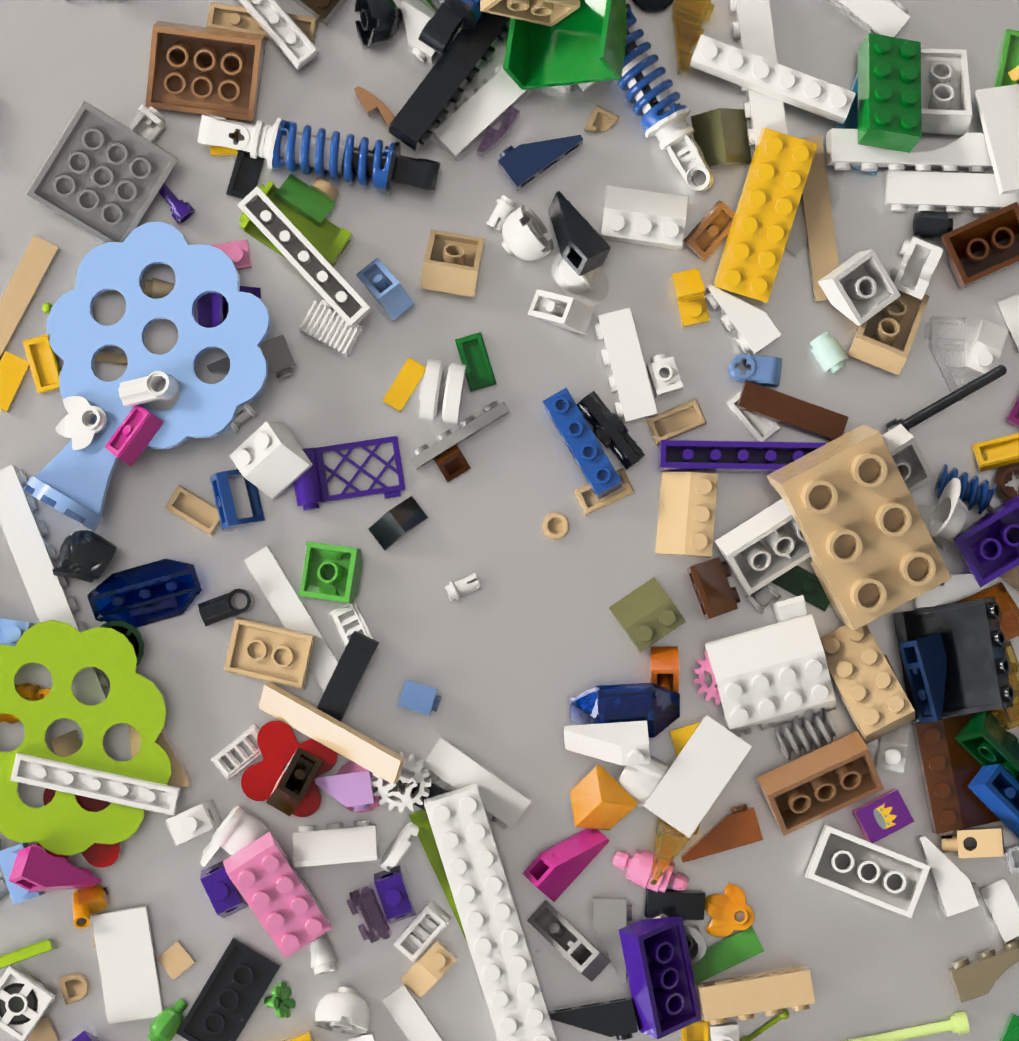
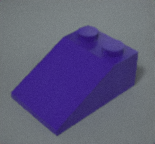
(992, 542)

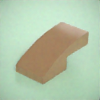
(373, 105)

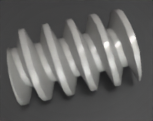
(805, 735)

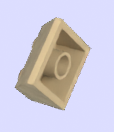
(452, 263)

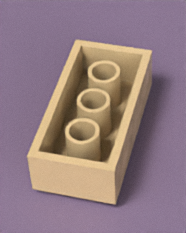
(866, 682)
(756, 993)

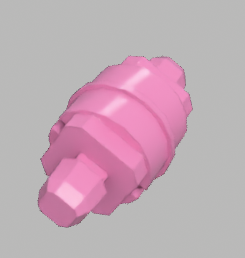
(640, 871)

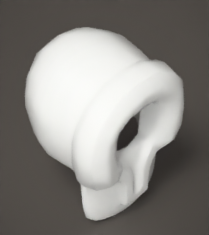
(642, 779)
(234, 833)

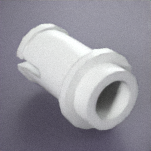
(502, 211)
(462, 587)

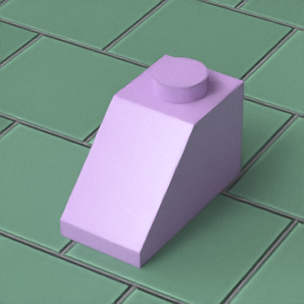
(349, 789)

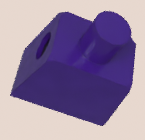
(222, 891)
(394, 895)

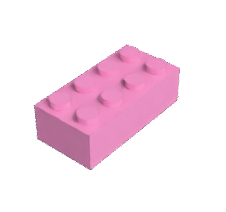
(277, 894)

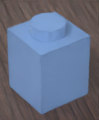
(419, 698)

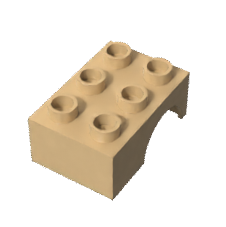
(860, 526)

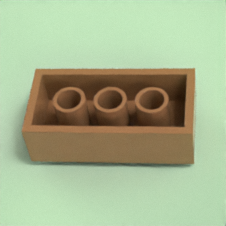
(820, 783)

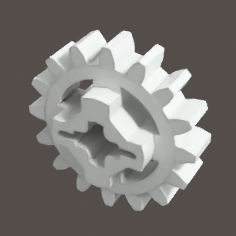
(400, 794)

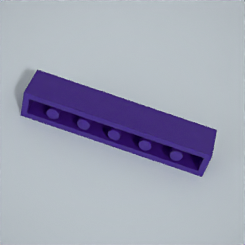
(730, 455)

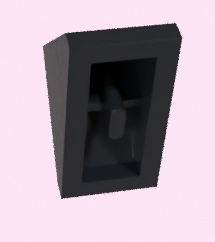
(398, 522)

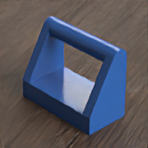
(225, 502)

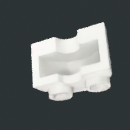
(915, 267)

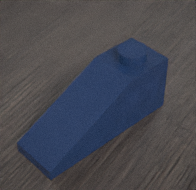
(532, 159)
(926, 673)

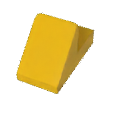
(690, 297)

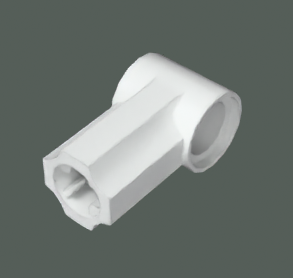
(146, 389)

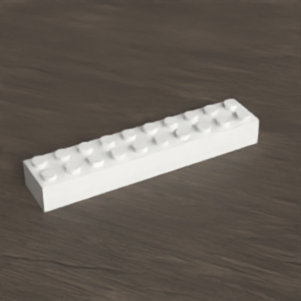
(489, 916)

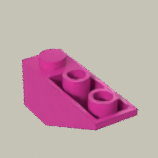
(563, 863)
(43, 872)

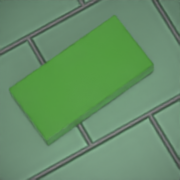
(305, 200)

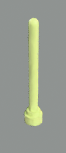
(956, 1024)

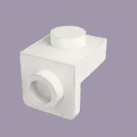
(148, 123)

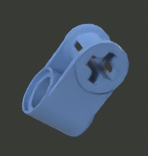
(761, 369)

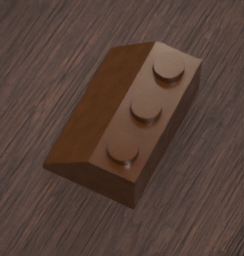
(984, 246)

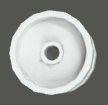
(442, 391)

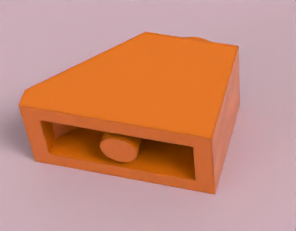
(665, 667)

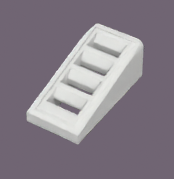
(362, 624)
(221, 765)
(438, 914)

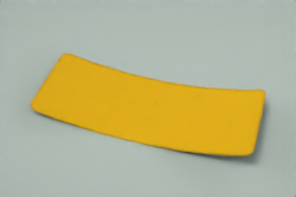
(404, 384)

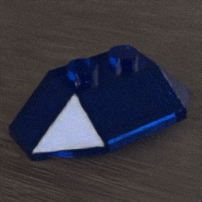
(146, 593)
(627, 704)

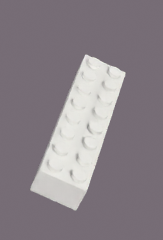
(772, 539)

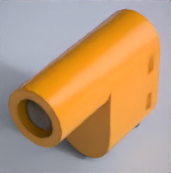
(86, 902)

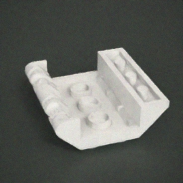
(771, 675)

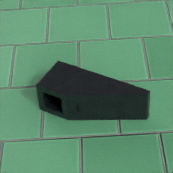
(576, 238)

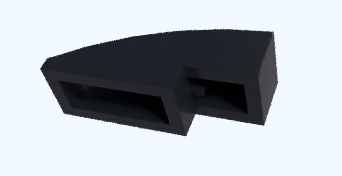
(347, 675)

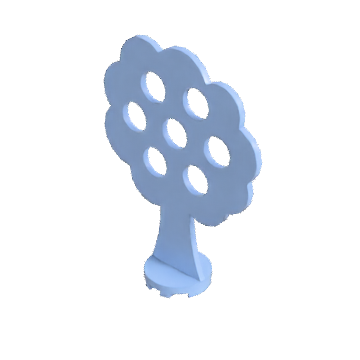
(80, 479)

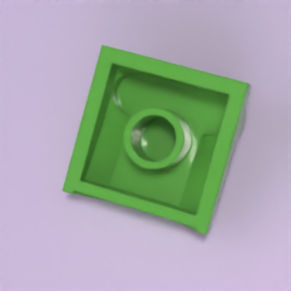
(331, 572)

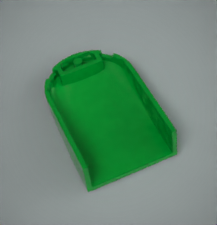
(574, 51)

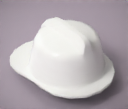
(588, 288)
(950, 513)

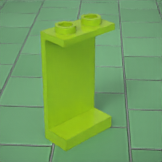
(327, 238)

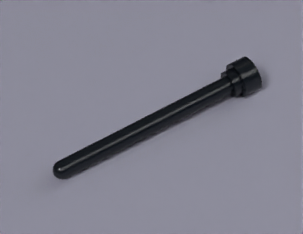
(949, 399)

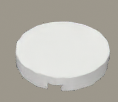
(398, 847)

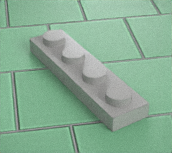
(469, 427)

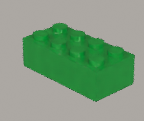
(889, 93)

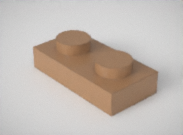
(710, 230)

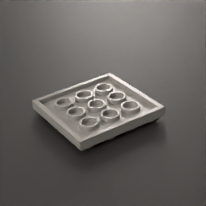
(102, 175)

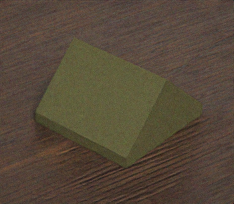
(722, 137)

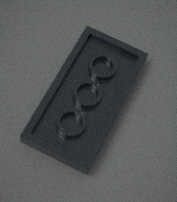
(229, 995)

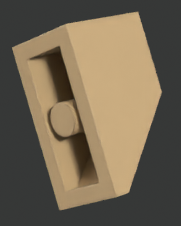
(429, 969)

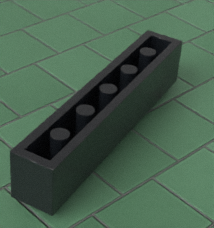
(447, 78)

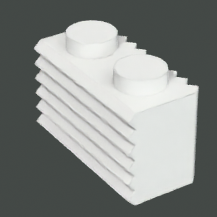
(330, 328)

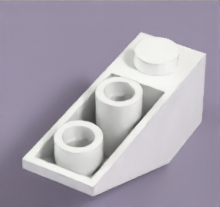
(749, 323)

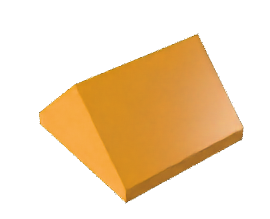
(600, 801)

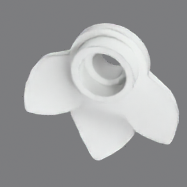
(78, 422)

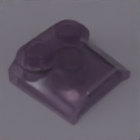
(365, 904)

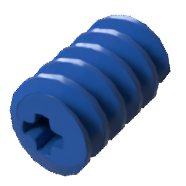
(970, 490)

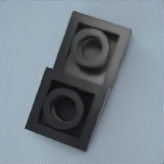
(687, 904)

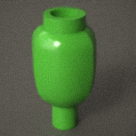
(167, 1022)

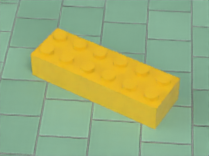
(764, 214)

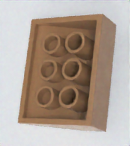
(204, 70)

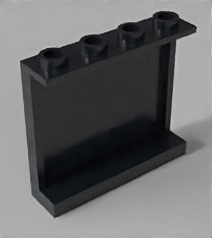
(974, 652)

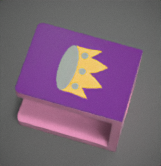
(882, 816)

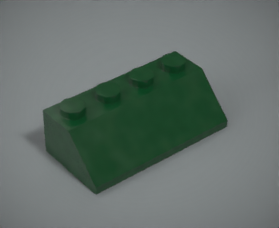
(990, 742)

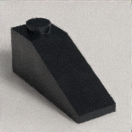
(605, 1018)

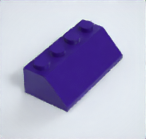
(660, 975)

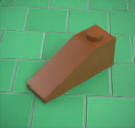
(728, 833)

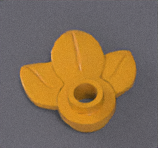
(724, 910)

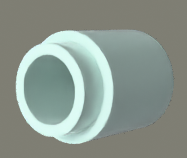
(829, 353)

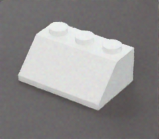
(644, 217)
(335, 844)

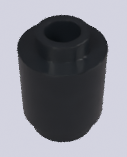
(932, 225)

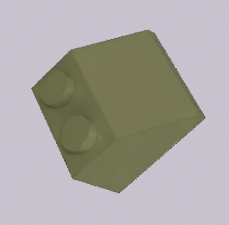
(647, 614)

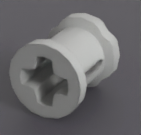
(763, 597)

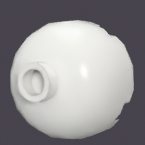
(525, 235)
(343, 1011)

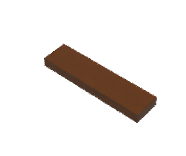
(791, 411)

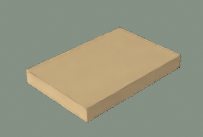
(270, 653)

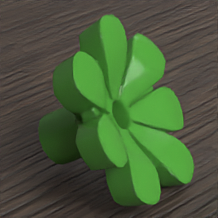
(280, 1000)

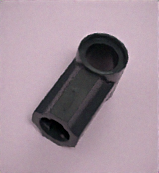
(223, 607)

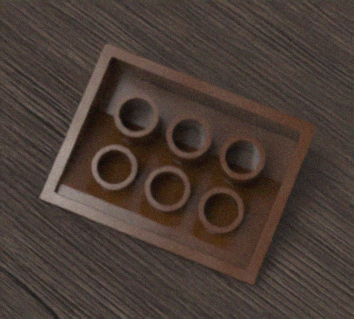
(946, 774)

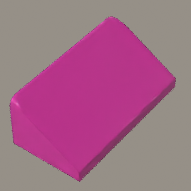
(134, 434)

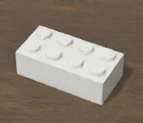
(867, 871)

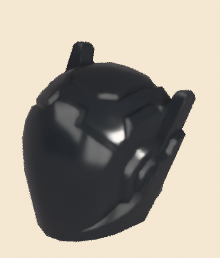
(84, 556)

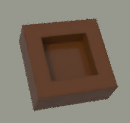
(452, 463)

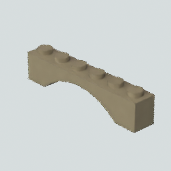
(978, 976)

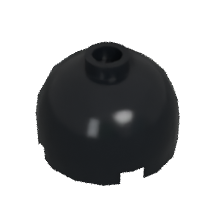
(378, 21)

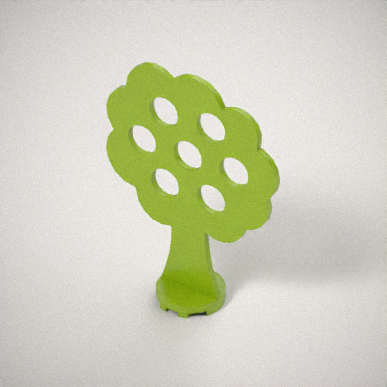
(132, 700)

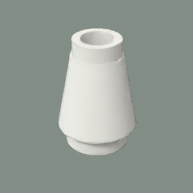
(322, 955)

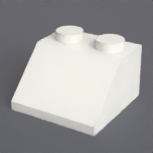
(860, 287)
(271, 458)

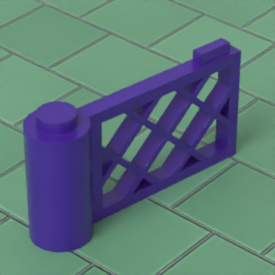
(312, 485)

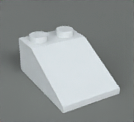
(945, 91)

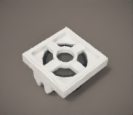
(22, 1002)

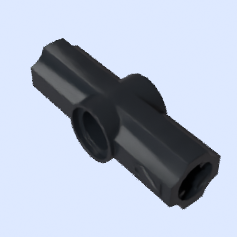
(610, 430)

